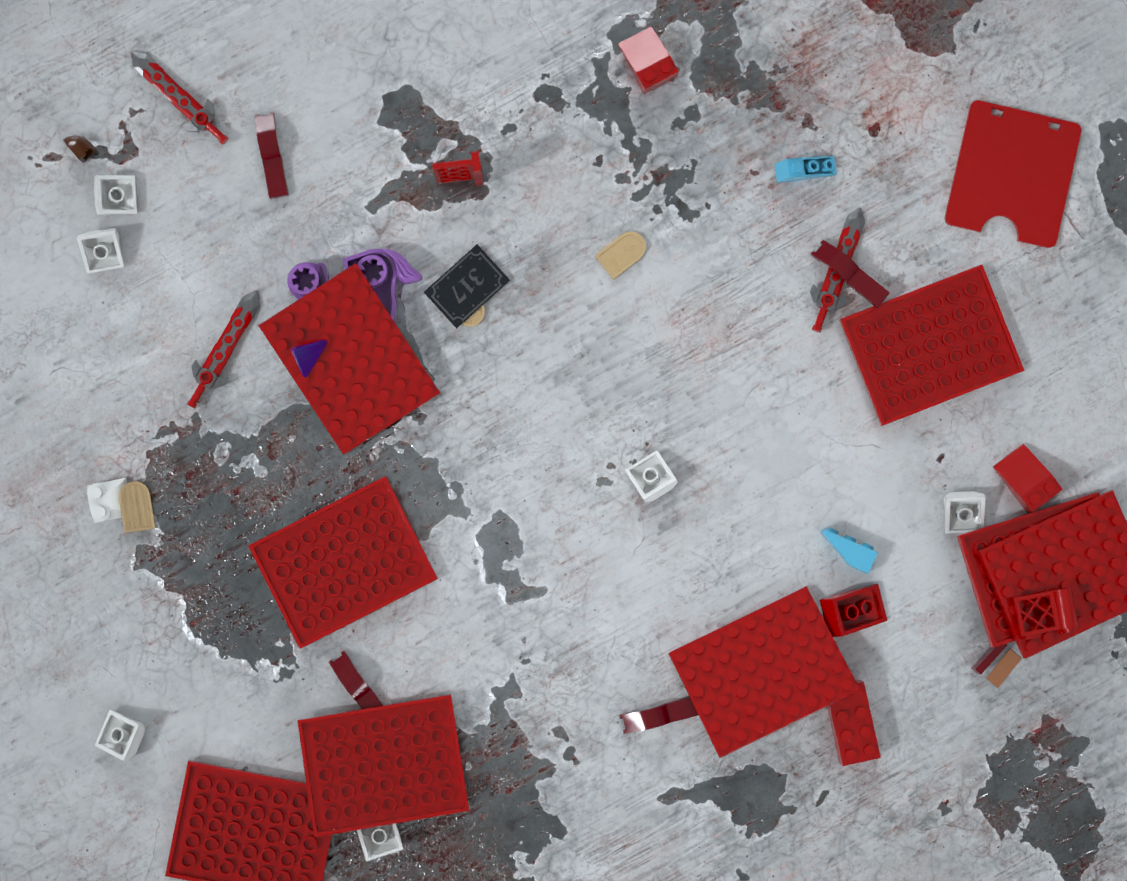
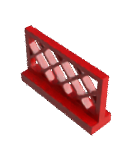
(459, 170)

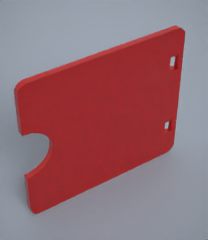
(1013, 171)

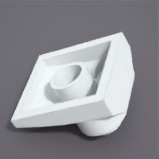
(115, 194)
(101, 250)
(651, 477)
(104, 500)
(964, 511)
(120, 736)
(380, 841)

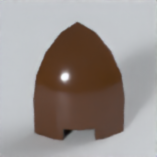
(80, 147)

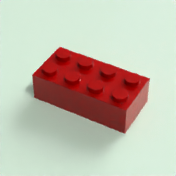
(854, 728)

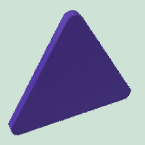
(307, 355)

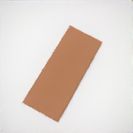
(1003, 668)

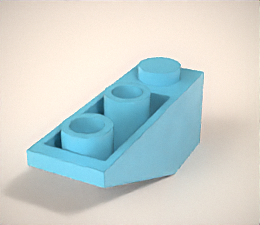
(805, 168)
(855, 555)

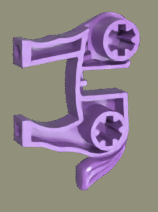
(379, 266)

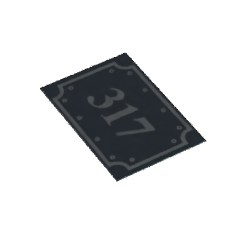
(466, 286)

